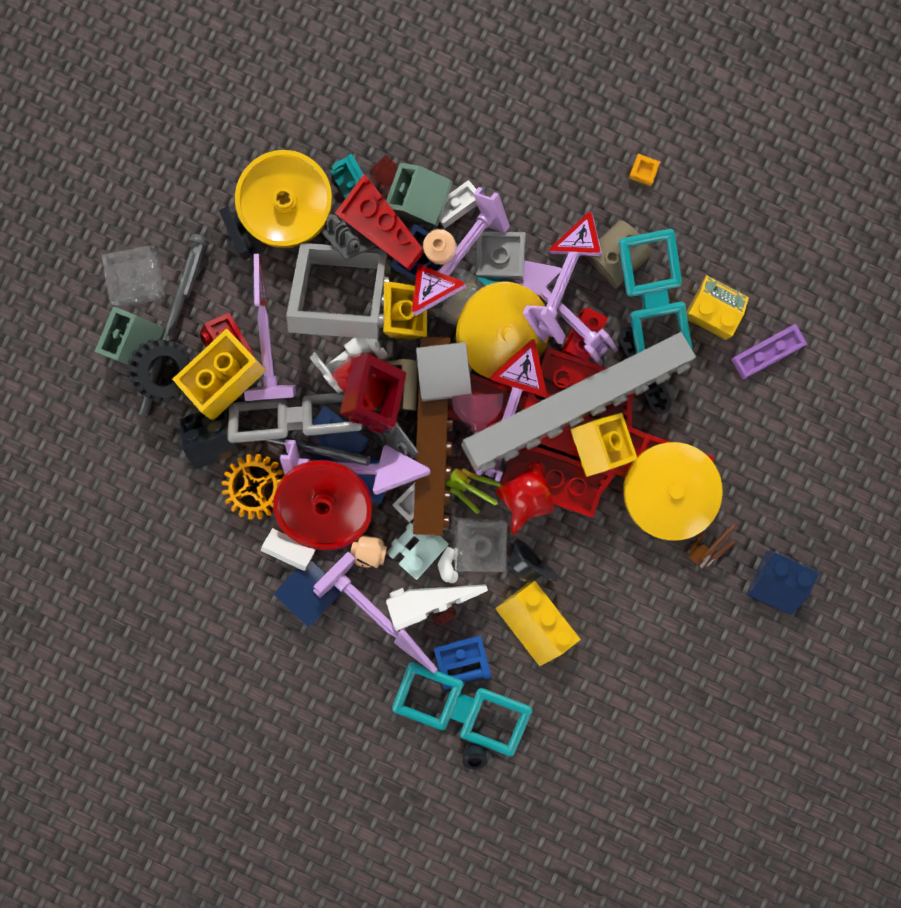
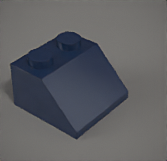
(782, 582)

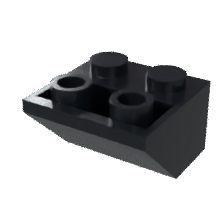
(206, 439)

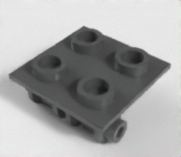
(346, 238)
(397, 440)

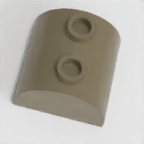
(609, 262)
(409, 397)

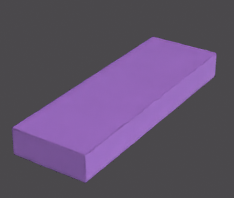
(769, 351)

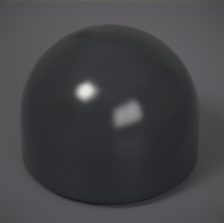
(474, 751)

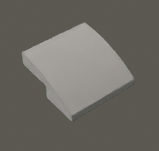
(443, 371)

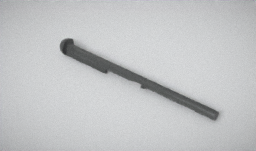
(184, 289)

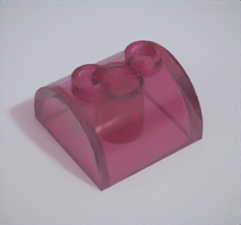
(478, 410)

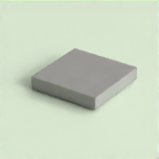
(500, 256)

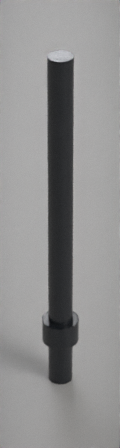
(316, 448)

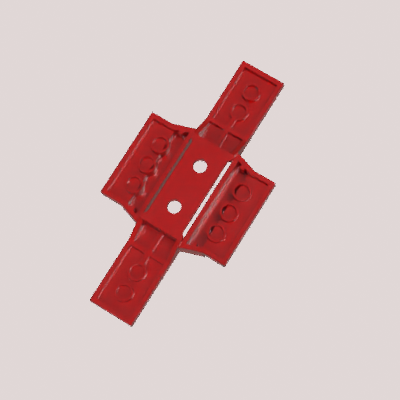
(563, 474)

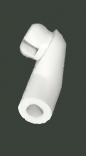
(445, 567)

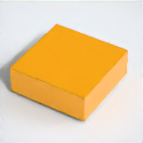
(644, 169)

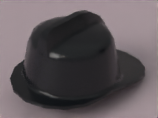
(528, 565)

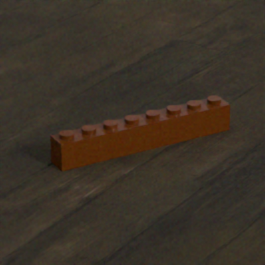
(433, 451)

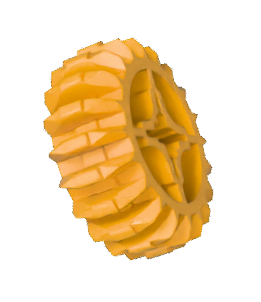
(248, 477)

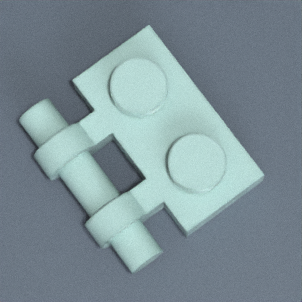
(421, 555)

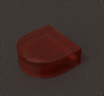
(384, 171)
(444, 616)

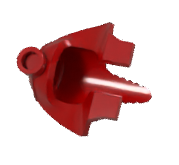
(526, 496)

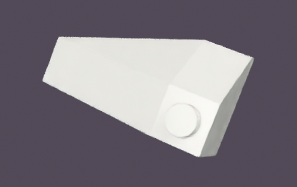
(416, 604)

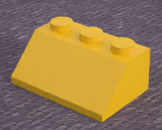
(219, 375)
(537, 623)

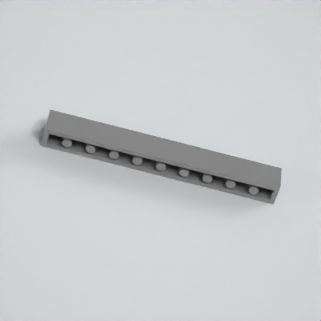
(577, 402)

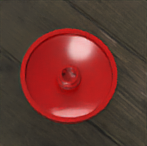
(322, 505)

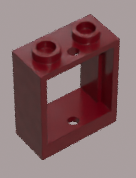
(351, 407)

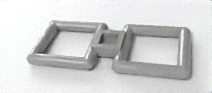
(288, 418)

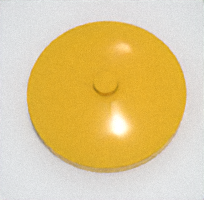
(283, 198)
(495, 325)
(673, 491)

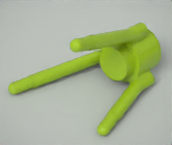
(460, 481)

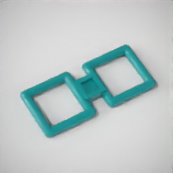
(654, 294)
(462, 709)

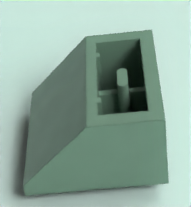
(418, 194)
(124, 335)

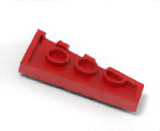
(376, 220)

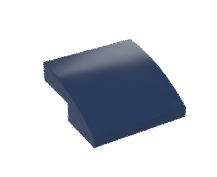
(299, 597)

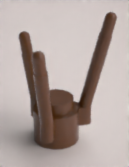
(704, 556)

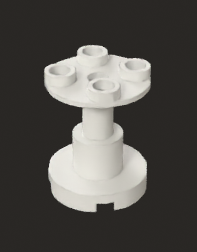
(353, 347)

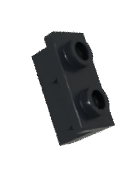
(243, 241)

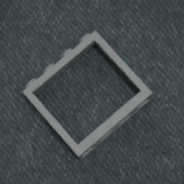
(336, 324)

